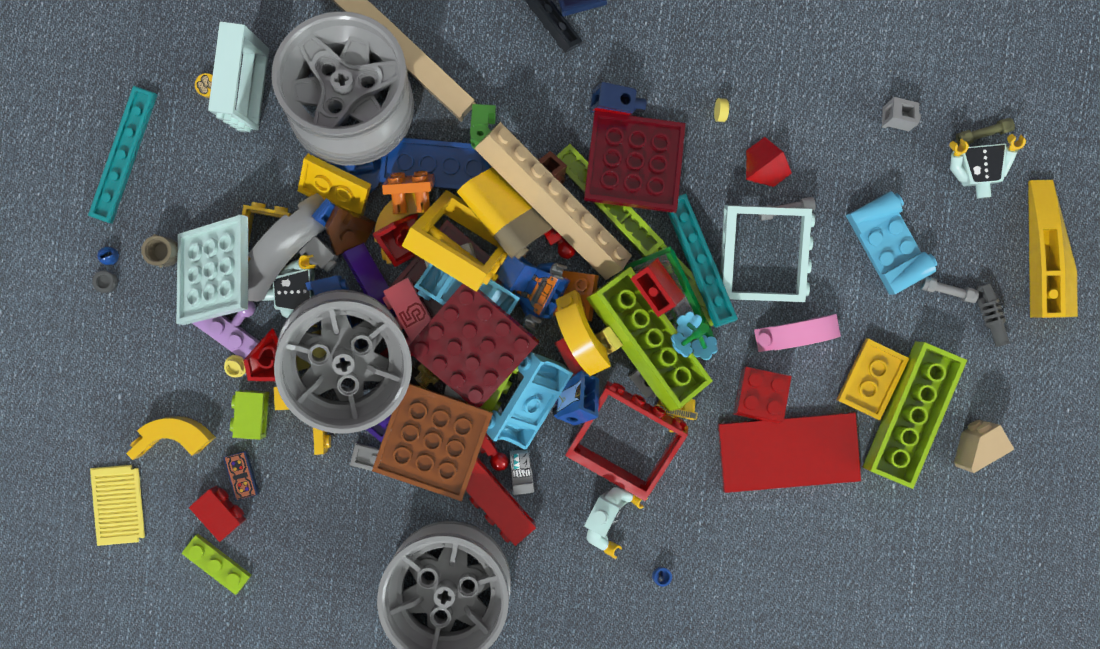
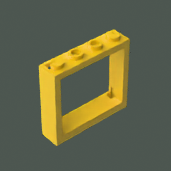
(445, 257)

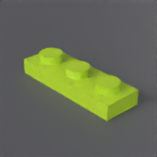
(216, 564)

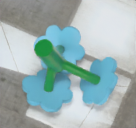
(691, 329)

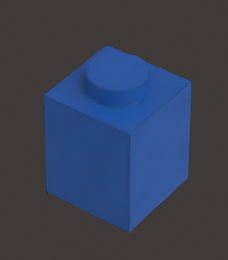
(516, 273)

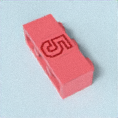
(408, 307)

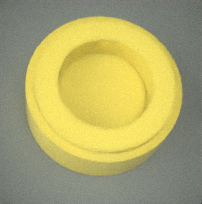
(721, 110)

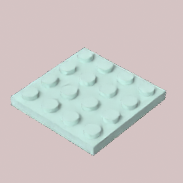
(212, 270)

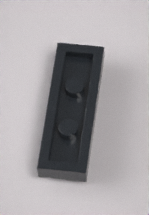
(555, 23)

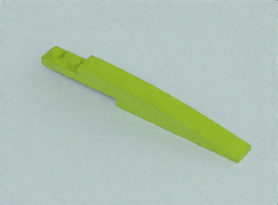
(624, 219)

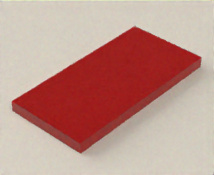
(789, 453)

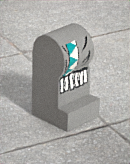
(521, 472)

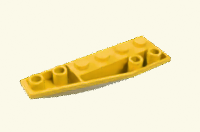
(1050, 255)

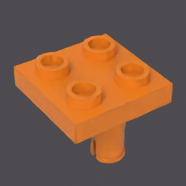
(399, 184)

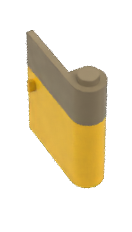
(503, 212)

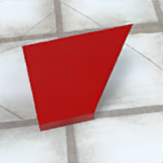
(766, 163)
(392, 237)
(260, 361)

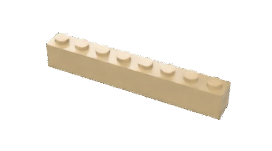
(553, 201)

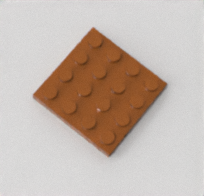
(433, 442)

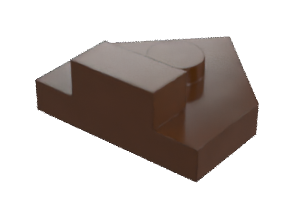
(347, 229)

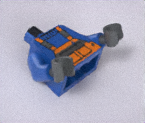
(541, 293)

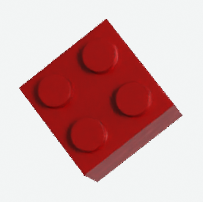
(762, 395)

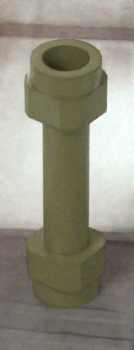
(1001, 127)

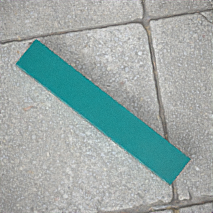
(122, 154)
(702, 264)

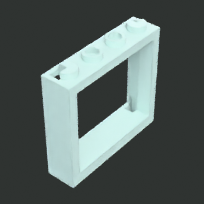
(231, 42)
(728, 247)

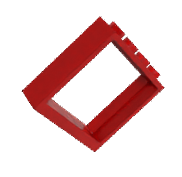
(615, 473)

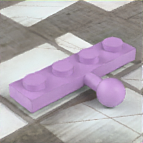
(229, 333)

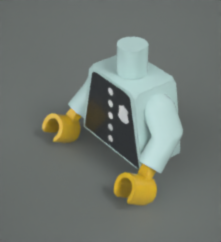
(983, 164)
(290, 287)
(605, 517)

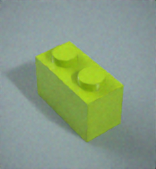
(249, 414)

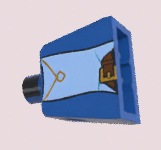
(578, 399)

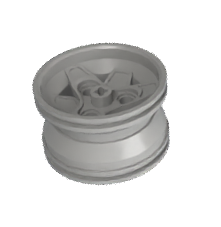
(344, 46)
(337, 337)
(428, 596)

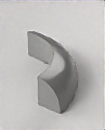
(280, 245)

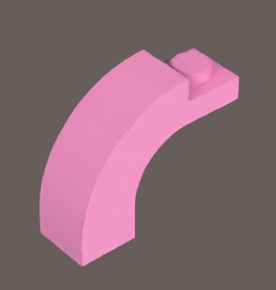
(797, 333)

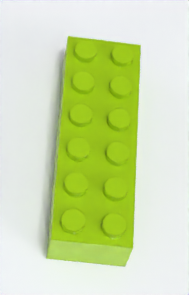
(649, 342)
(914, 414)

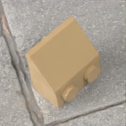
(981, 446)

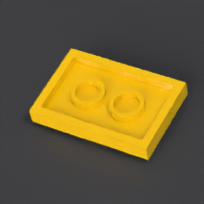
(334, 184)
(872, 379)

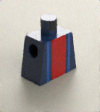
(608, 99)

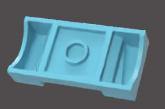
(890, 243)
(441, 286)
(531, 402)

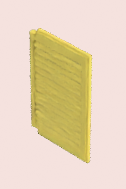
(117, 504)

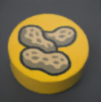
(203, 84)

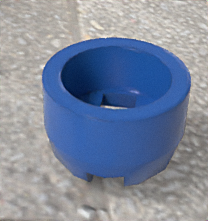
(109, 260)
(666, 576)

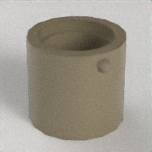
(159, 251)

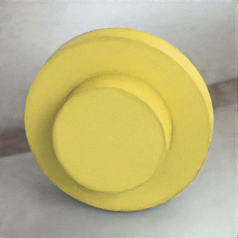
(234, 366)

